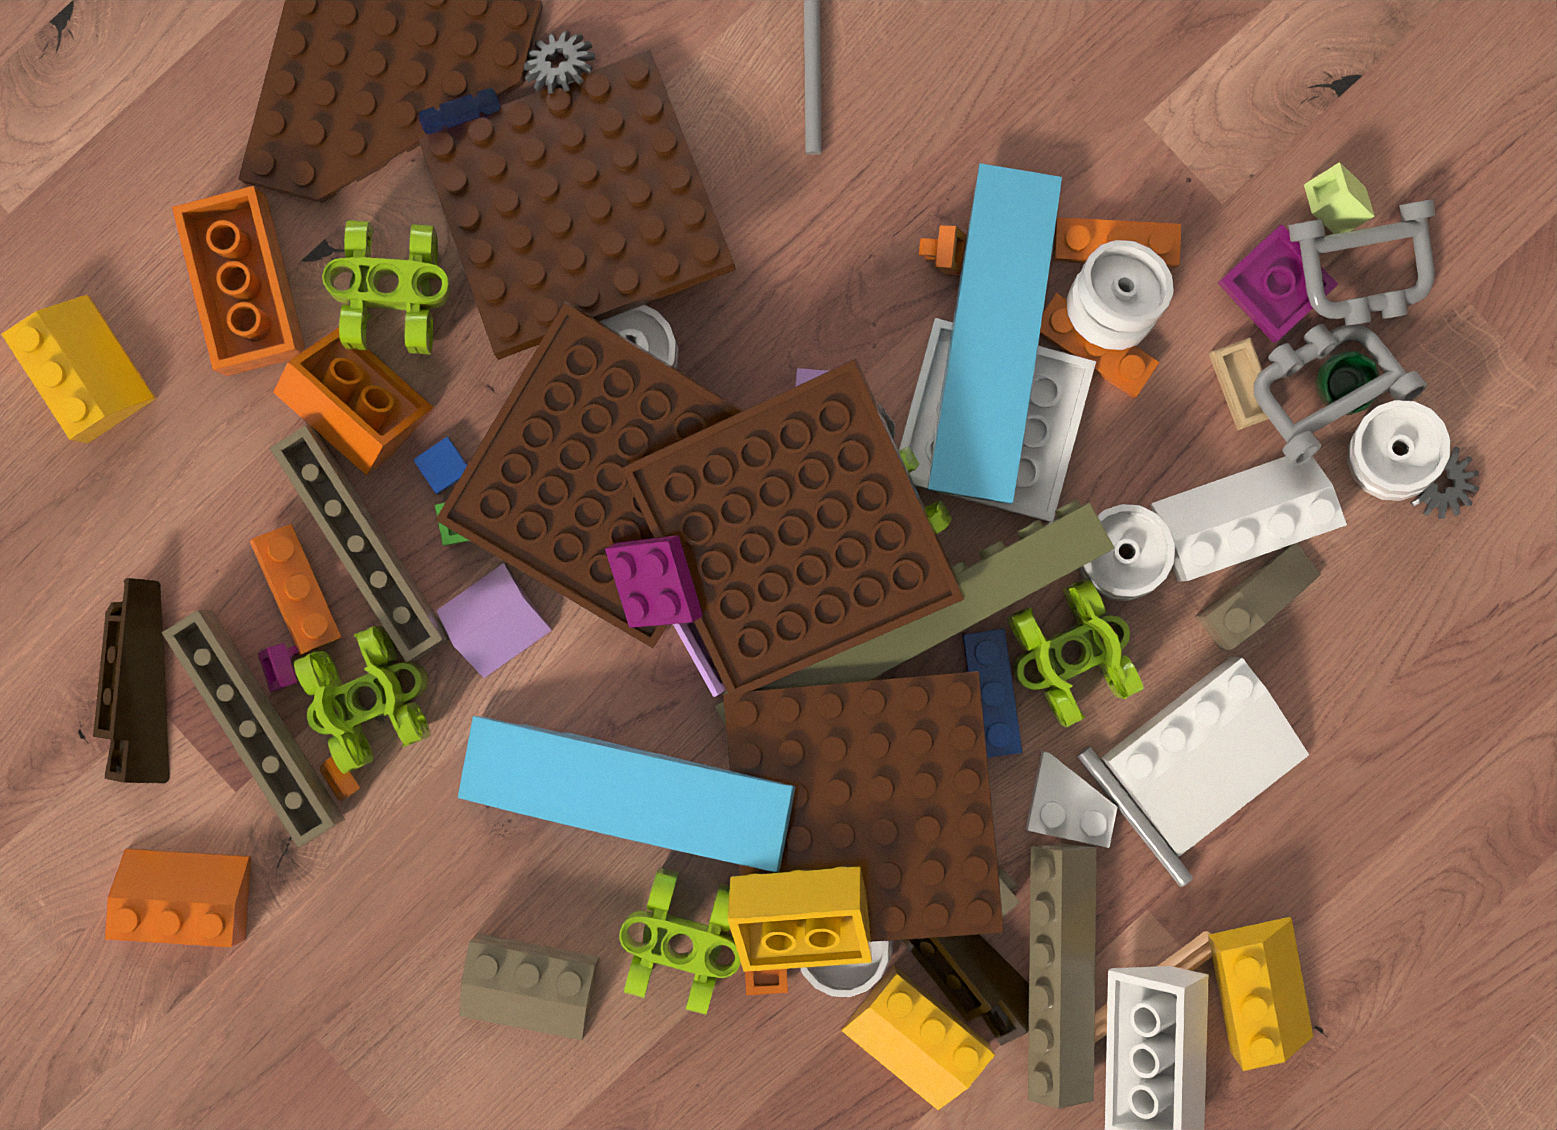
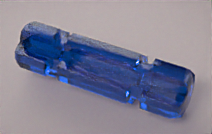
(459, 111)

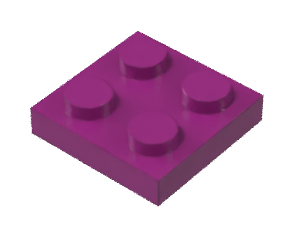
(1272, 284)
(654, 582)

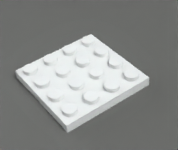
(1050, 429)

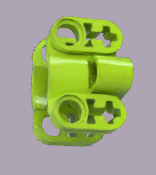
(364, 280)
(1116, 668)
(320, 678)
(656, 945)

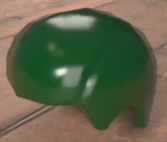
(1344, 374)

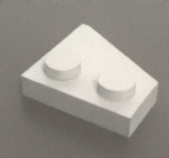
(1069, 806)

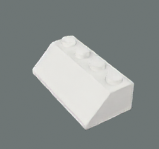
(1248, 515)
(1156, 1049)

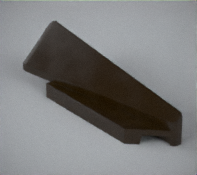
(133, 687)
(977, 982)

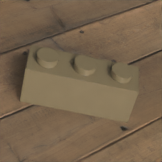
(527, 986)

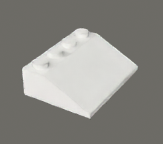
(1206, 754)

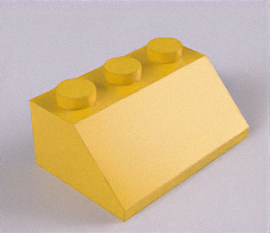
(78, 367)
(800, 919)
(1261, 992)
(918, 1039)

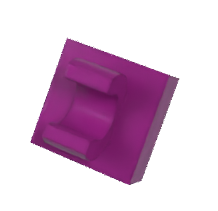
(278, 666)

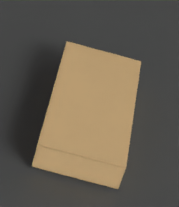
(1236, 372)

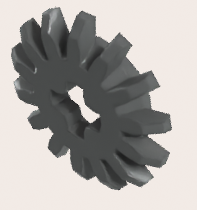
(568, 71)
(1450, 495)

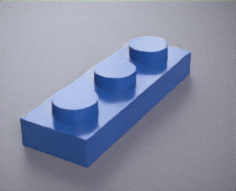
(989, 655)

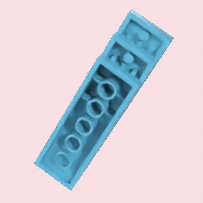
(995, 334)
(627, 792)

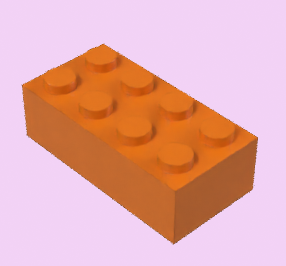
(239, 281)

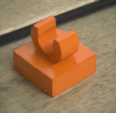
(946, 250)

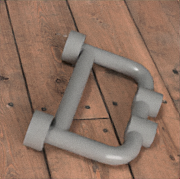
(1391, 304)
(1319, 344)

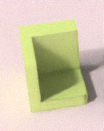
(1339, 199)

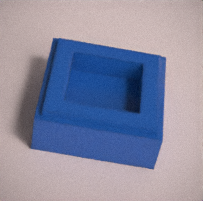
(441, 465)

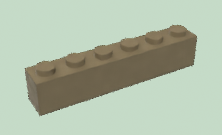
(360, 543)
(253, 726)
(1062, 975)

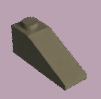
(1258, 597)

